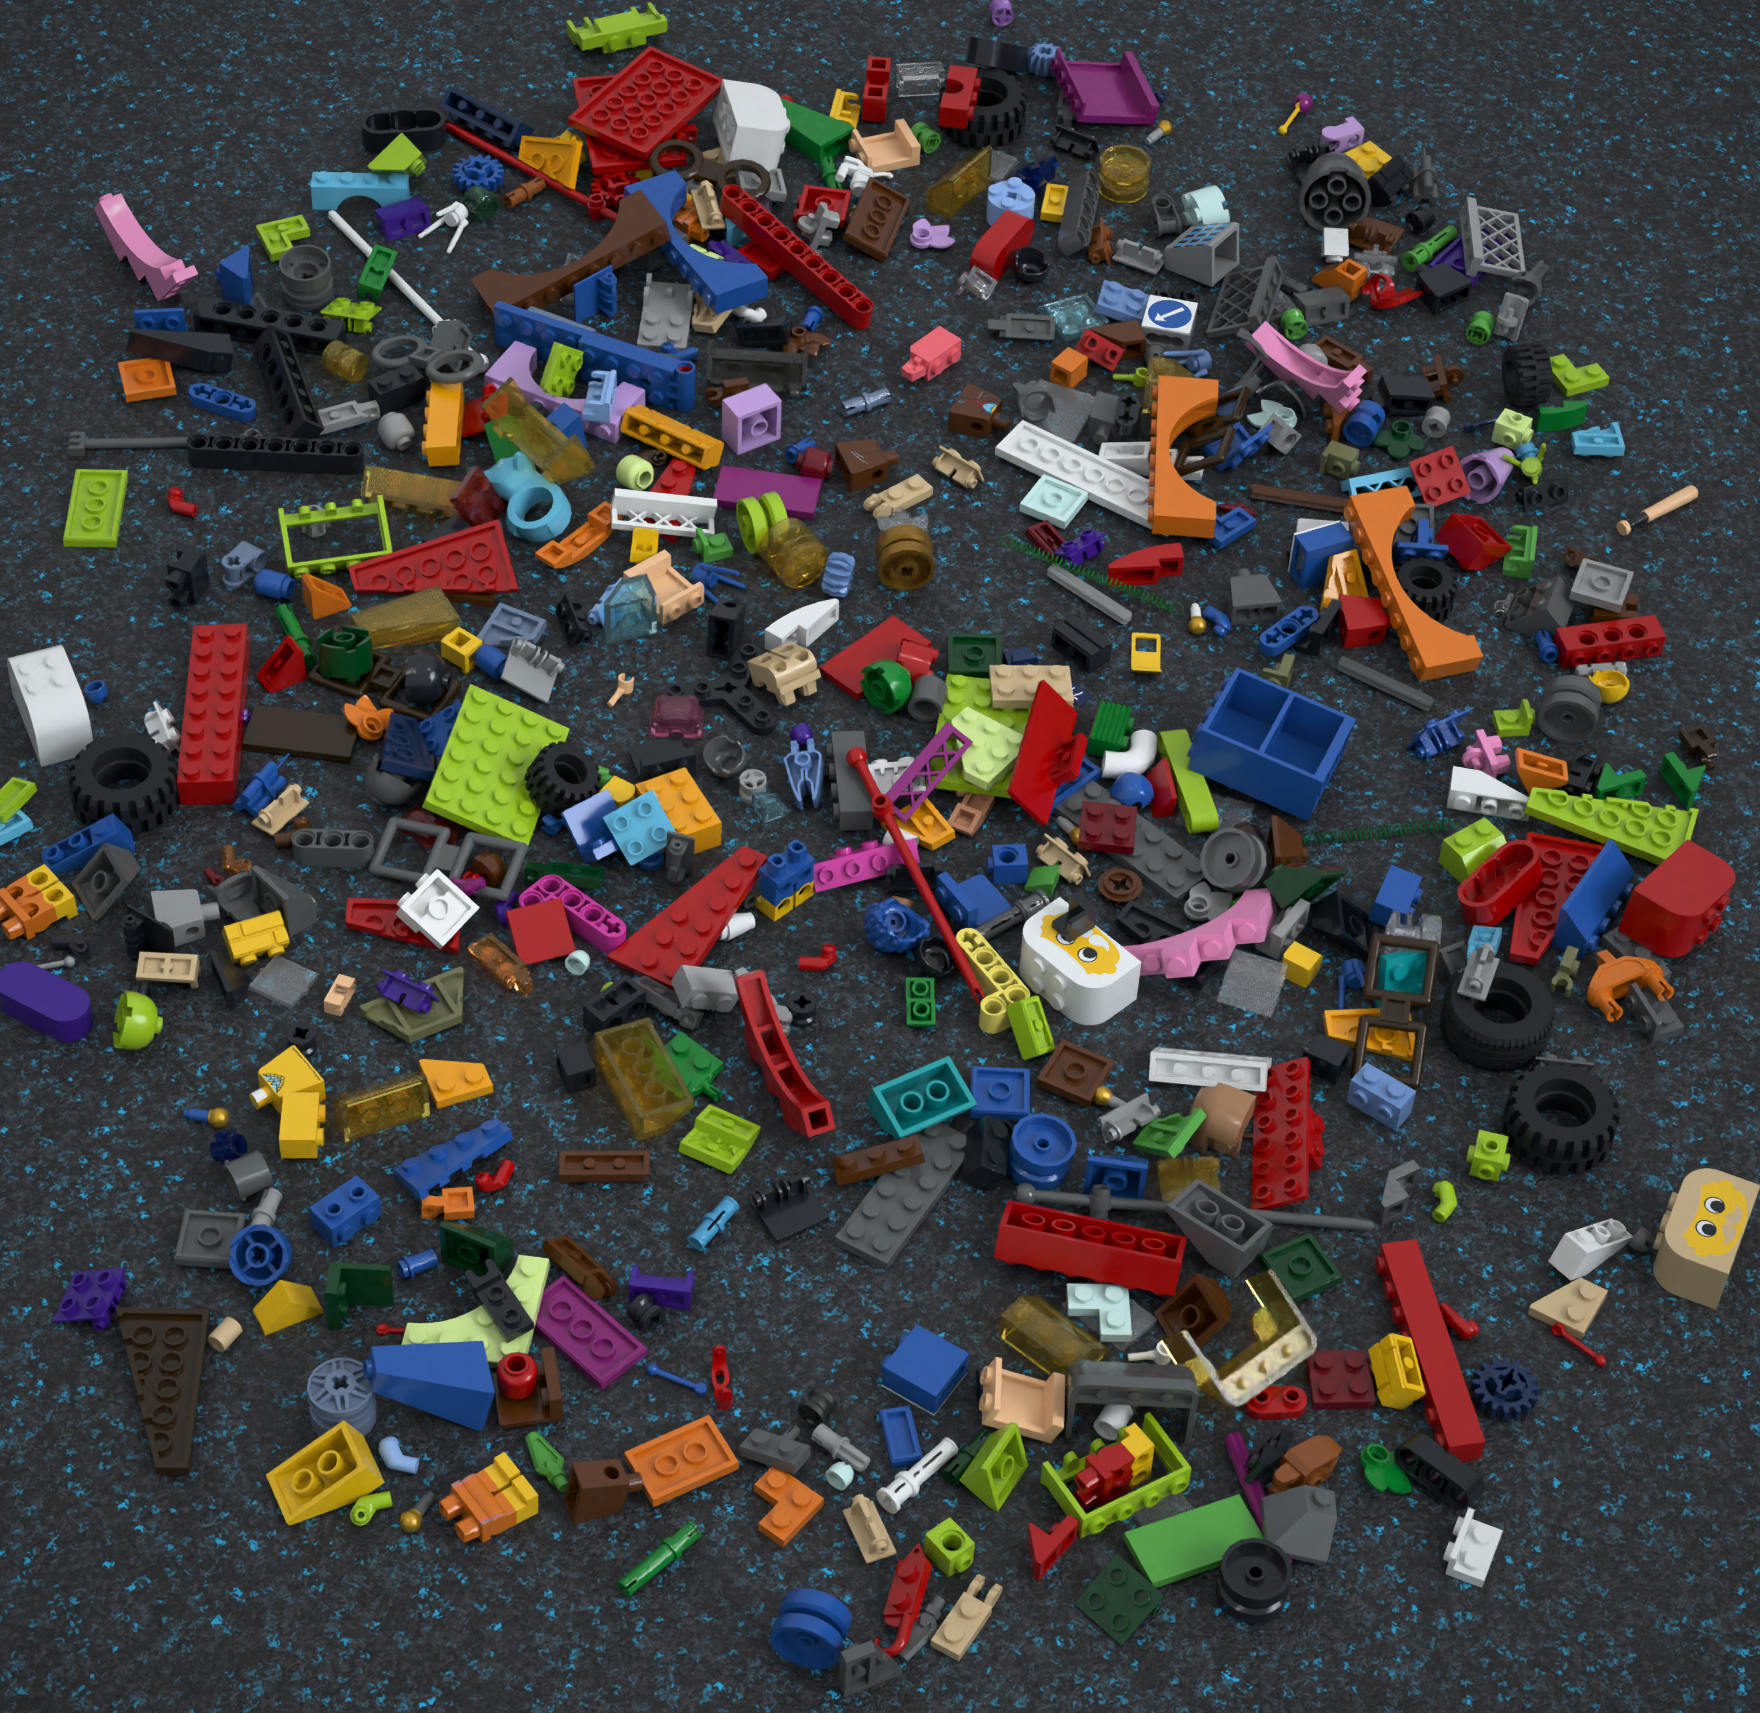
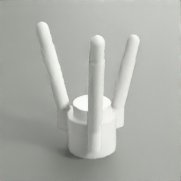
(454, 216)

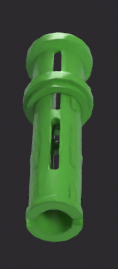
(1424, 251)

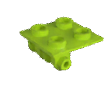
(357, 314)

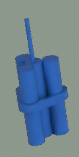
(261, 789)

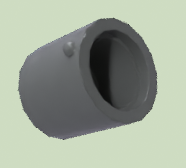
(927, 698)
(247, 1175)

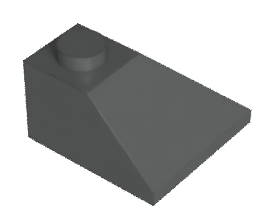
(105, 878)
(276, 894)
(1301, 1522)

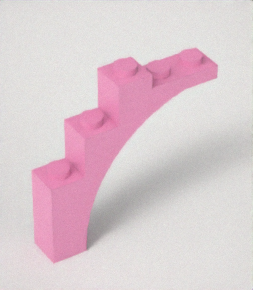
(1289, 363)
(1181, 954)

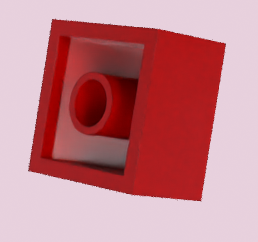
(1472, 541)

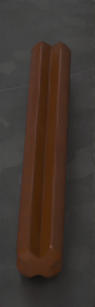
(1298, 498)

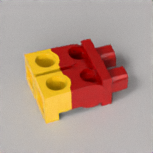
(1115, 1469)

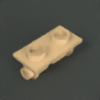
(707, 207)
(966, 471)
(281, 811)
(1056, 851)
(868, 1530)

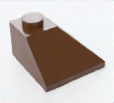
(1285, 843)
(1197, 1307)

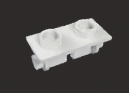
(161, 728)

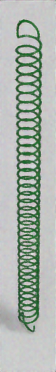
(1110, 582)
(1430, 828)

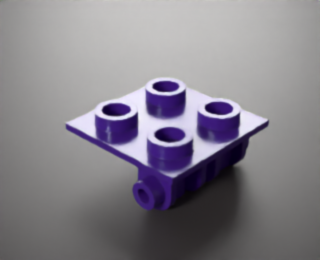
(92, 1297)

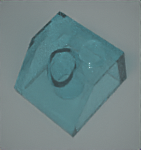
(630, 610)

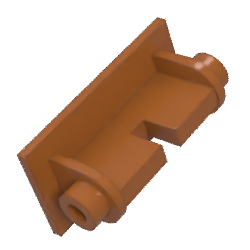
(1100, 244)

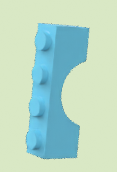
(331, 188)

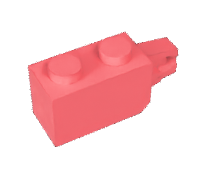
(932, 355)

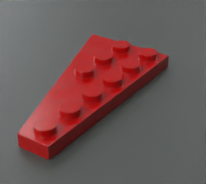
(459, 563)
(1536, 916)

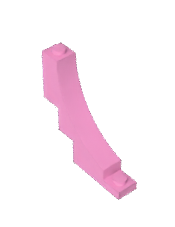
(164, 273)

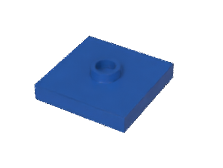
(1000, 1092)

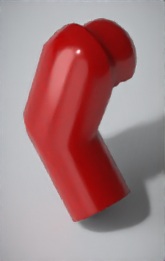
(820, 962)
(1463, 1329)

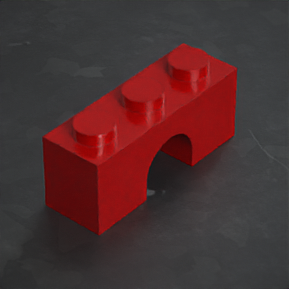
(876, 89)
(960, 97)

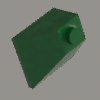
(471, 1246)

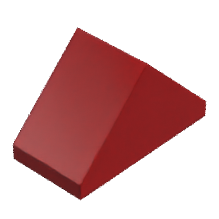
(283, 667)

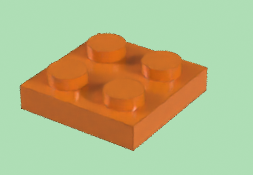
(146, 379)

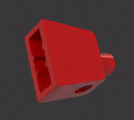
(1362, 621)

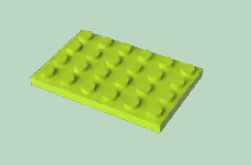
(975, 694)
(486, 766)

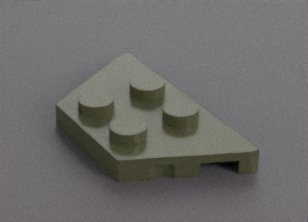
(414, 1026)

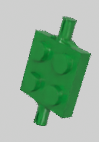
(695, 1066)

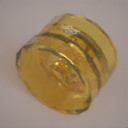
(1124, 173)

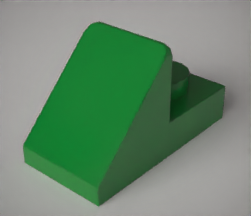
(1681, 781)
(1623, 786)

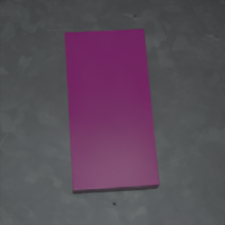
(797, 492)
(586, 1333)

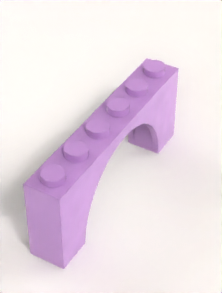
(521, 362)

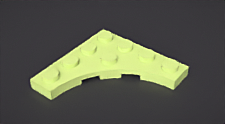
(527, 1284)

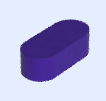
(45, 1002)

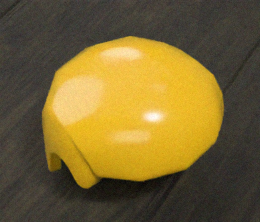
(1612, 685)

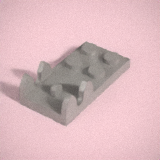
(665, 315)

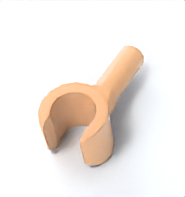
(623, 687)

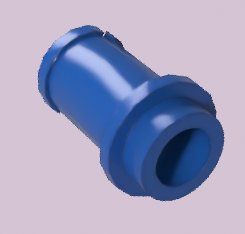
(812, 317)
(792, 450)
(1547, 649)
(417, 1263)

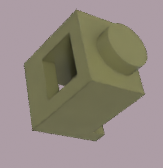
(1340, 460)

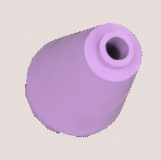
(1486, 473)

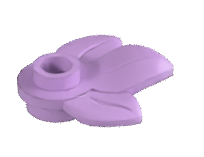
(930, 236)

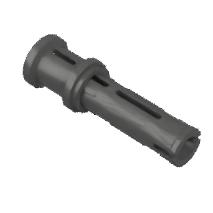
(1018, 913)

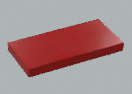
(878, 644)

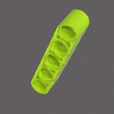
(1189, 786)

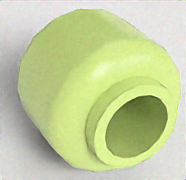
(634, 473)

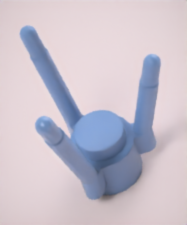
(1199, 360)

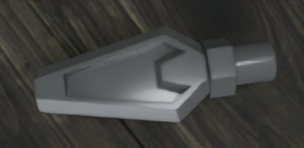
(923, 1628)

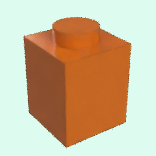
(1068, 368)

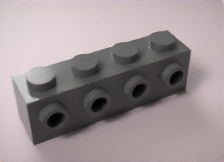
(851, 796)

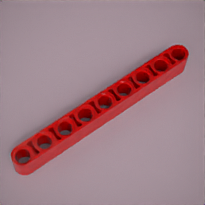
(796, 257)

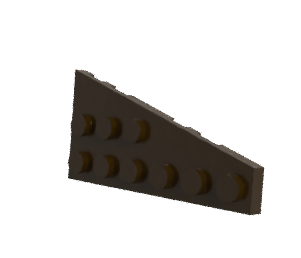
(167, 1369)

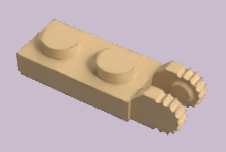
(899, 496)
(965, 1620)

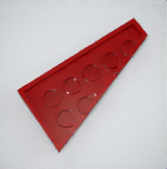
(692, 922)

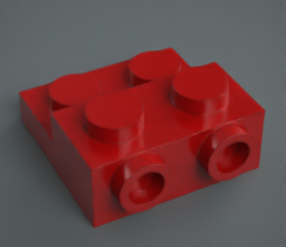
(836, 199)

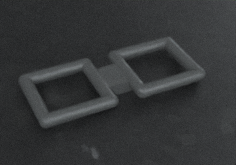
(447, 858)

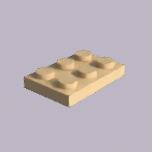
(1016, 684)

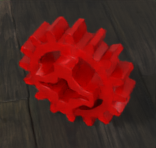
(612, 186)

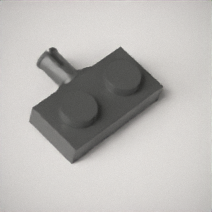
(776, 1450)

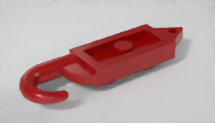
(906, 1597)

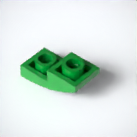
(1561, 418)
(920, 1002)

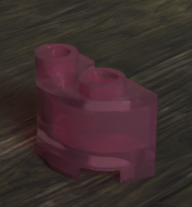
(677, 715)

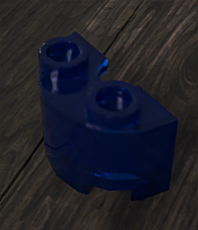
(1037, 176)

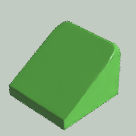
(1044, 879)

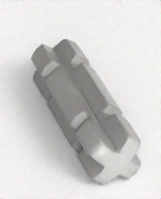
(1584, 671)

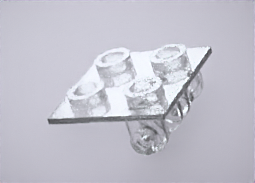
(1252, 983)

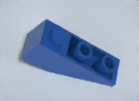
(79, 848)

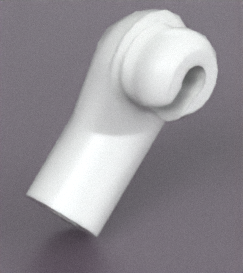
(751, 315)

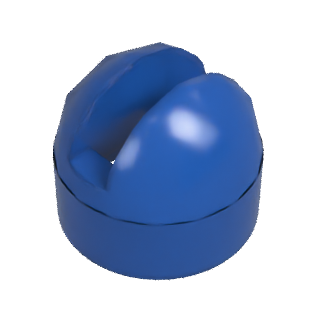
(96, 691)

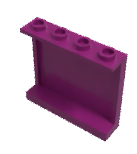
(1106, 90)

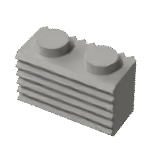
(705, 988)

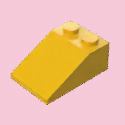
(325, 1475)

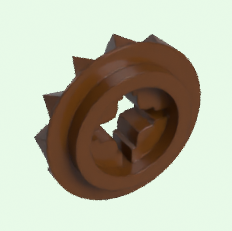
(1115, 878)

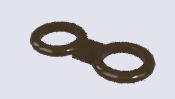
(709, 170)

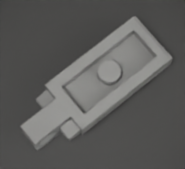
(348, 415)

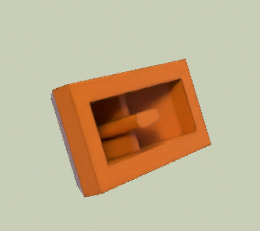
(323, 597)
(1540, 770)

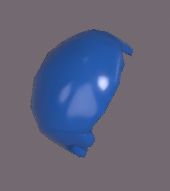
(1132, 788)

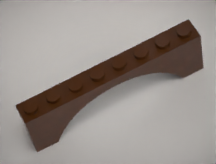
(634, 233)

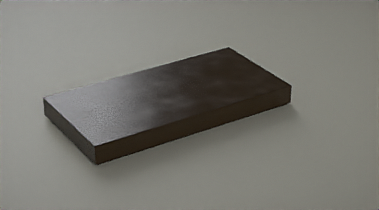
(300, 734)

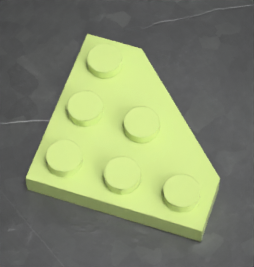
(992, 749)

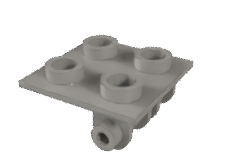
(531, 670)

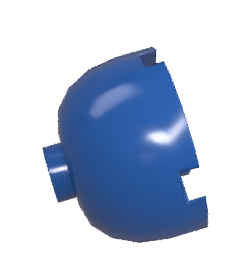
(260, 1255)

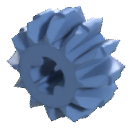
(1039, 59)
(838, 574)

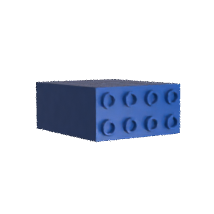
(1270, 743)

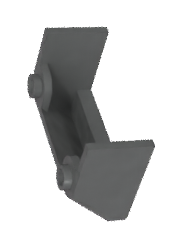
(1132, 1385)

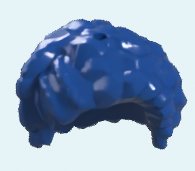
(902, 935)

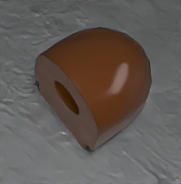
(490, 867)

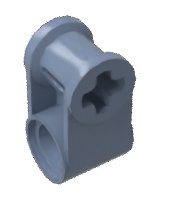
(243, 564)

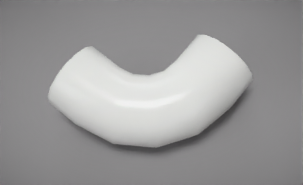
(1138, 759)

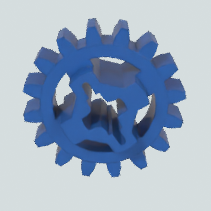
(478, 172)

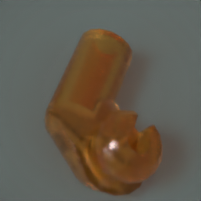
(230, 862)

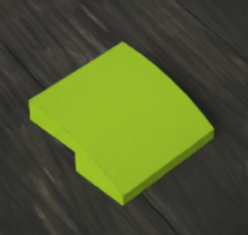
(719, 1139)

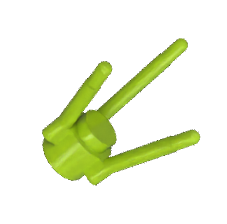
(1530, 466)

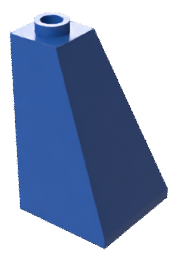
(436, 1378)

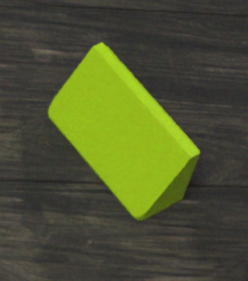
(1030, 1027)

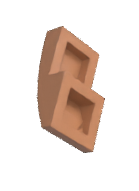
(971, 813)

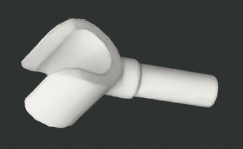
(1158, 1355)

